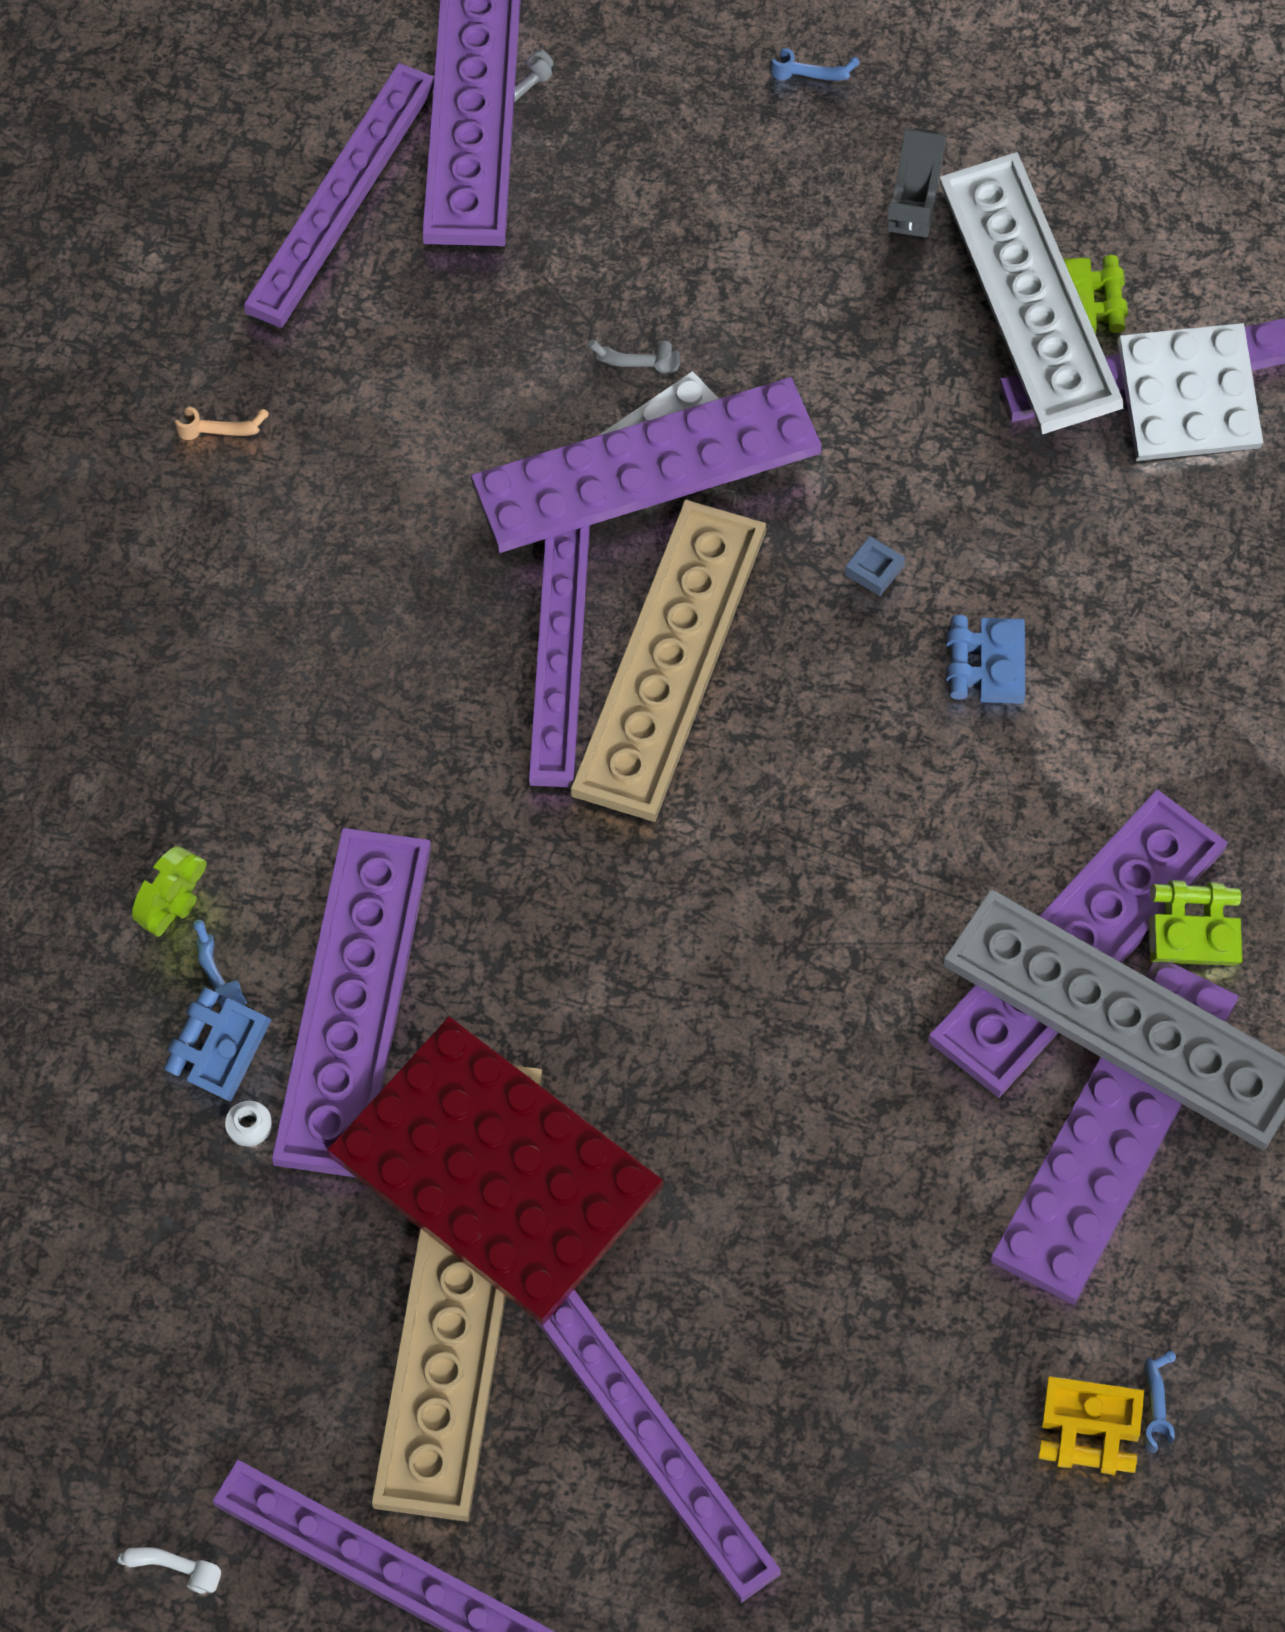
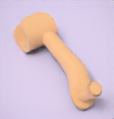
(193, 430)

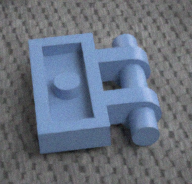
(1001, 659)
(227, 1049)

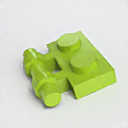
(1110, 280)
(1195, 939)

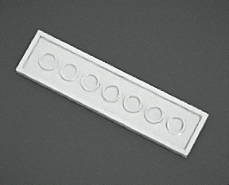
(1031, 293)

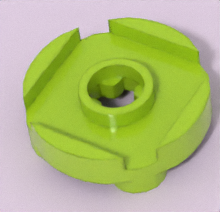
(171, 891)

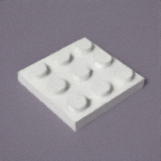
(1190, 392)

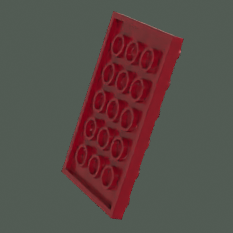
(496, 1169)

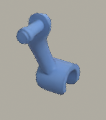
(786, 69)
(205, 948)
(1157, 1400)

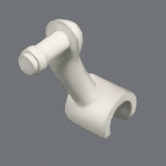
(203, 1574)

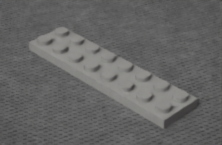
(1123, 1018)

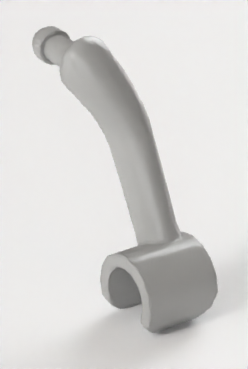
(540, 65)
(663, 360)

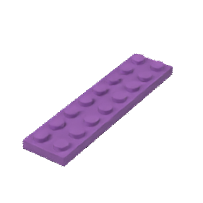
(472, 123)
(645, 464)
(1102, 906)
(352, 994)
(1097, 1163)

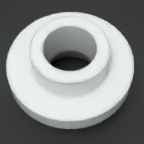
(248, 1135)

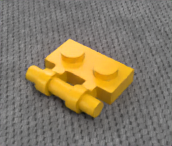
(1095, 1411)

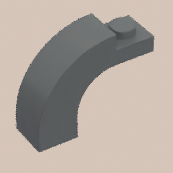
(917, 182)

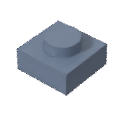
(874, 566)

